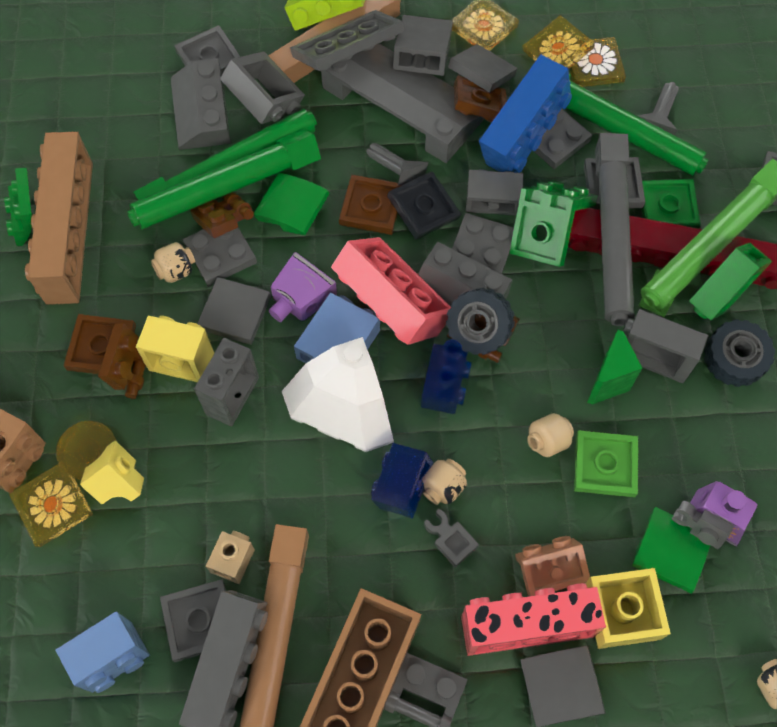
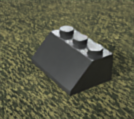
(200, 105)
(454, 274)

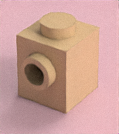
(230, 556)

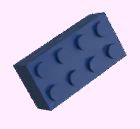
(526, 116)

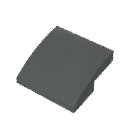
(562, 686)

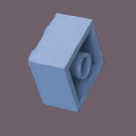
(103, 653)

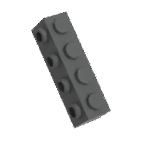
(224, 661)

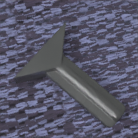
(662, 108)
(406, 169)

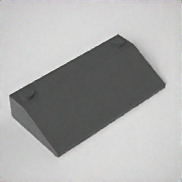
(410, 96)

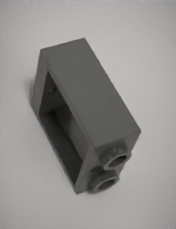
(241, 81)
(664, 345)
(227, 373)

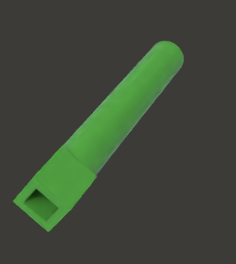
(712, 239)

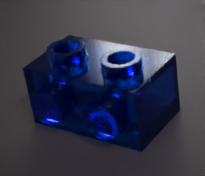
(401, 480)

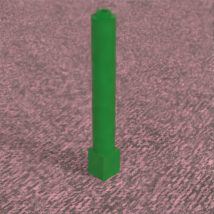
(639, 131)
(263, 139)
(289, 153)

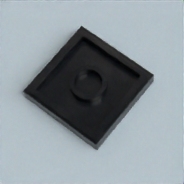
(424, 205)

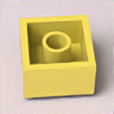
(174, 348)
(630, 608)

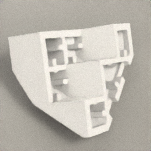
(341, 397)

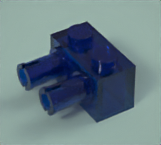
(444, 377)

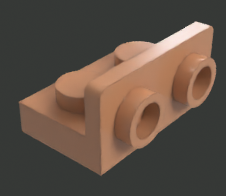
(553, 565)

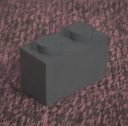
(493, 192)

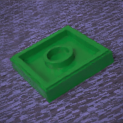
(671, 202)

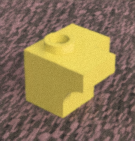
(113, 475)

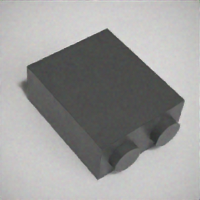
(423, 45)

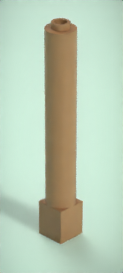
(267, 669)

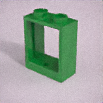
(729, 281)

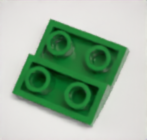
(291, 203)
(20, 207)
(671, 551)

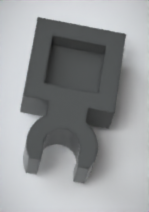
(706, 525)
(453, 541)

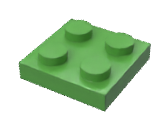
(606, 464)

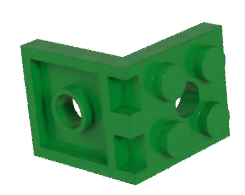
(553, 208)

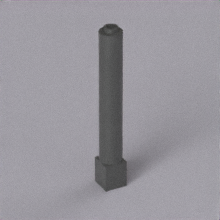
(611, 167)

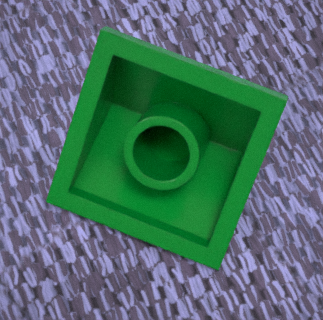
(617, 371)

